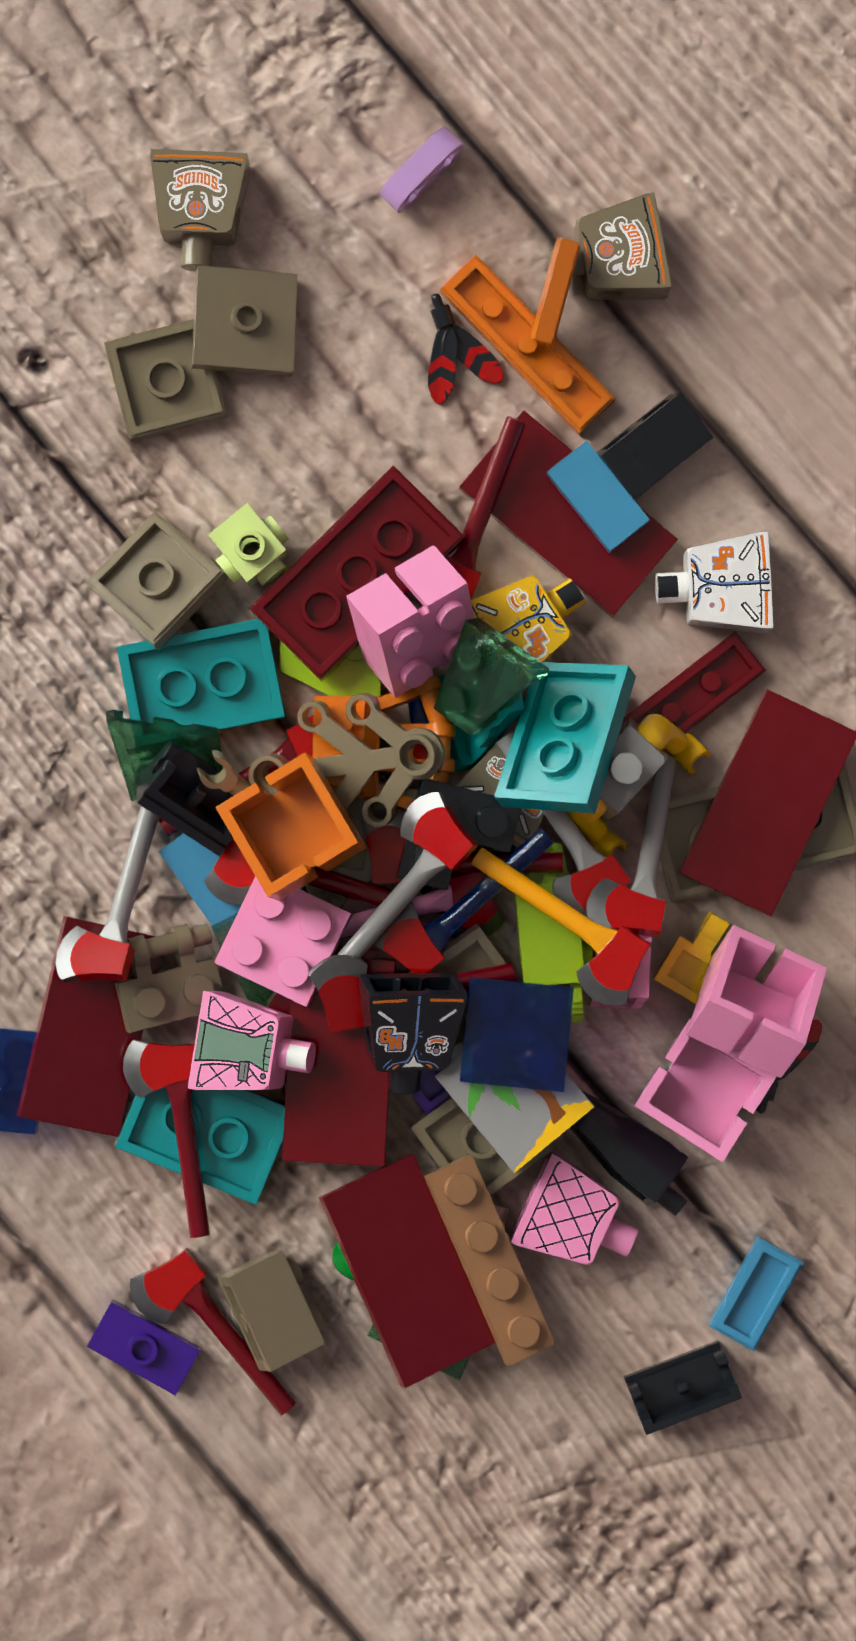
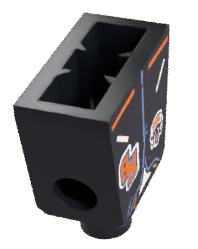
(411, 1023)

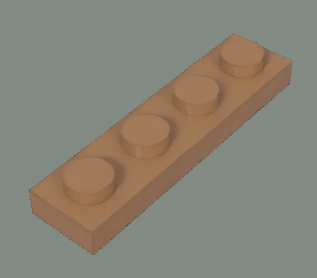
(489, 1260)

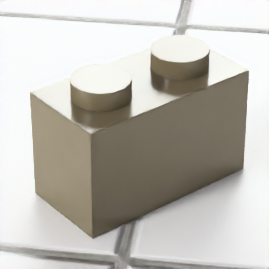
(273, 1309)

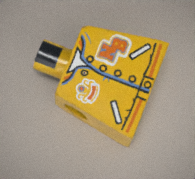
(530, 614)

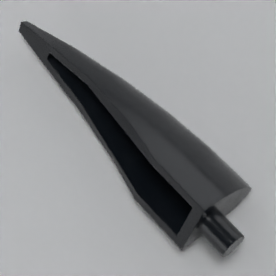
(632, 1154)

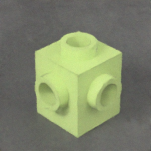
(247, 529)

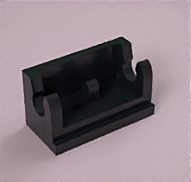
(655, 444)
(176, 795)
(682, 1387)

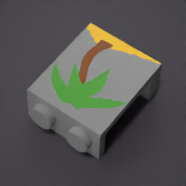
(515, 1118)

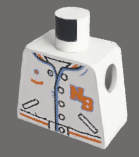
(723, 585)

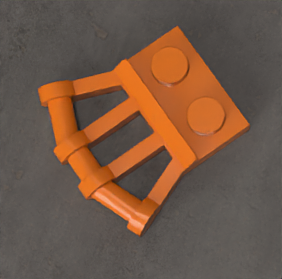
(438, 724)

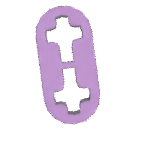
(421, 169)

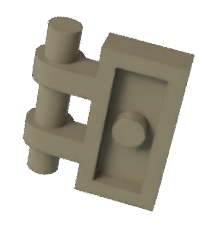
(170, 993)

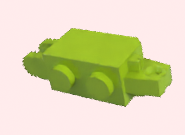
(548, 949)

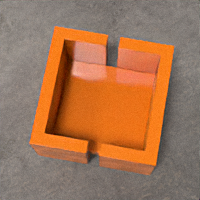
(292, 829)

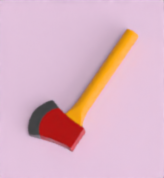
(619, 952)

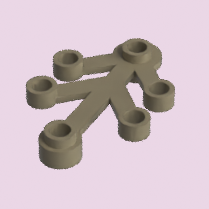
(360, 760)

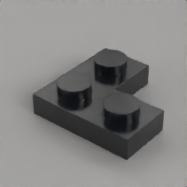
(478, 814)

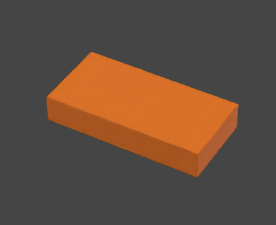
(555, 290)

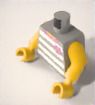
(635, 759)

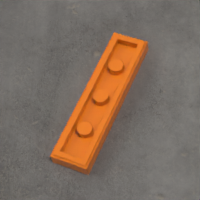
(508, 326)

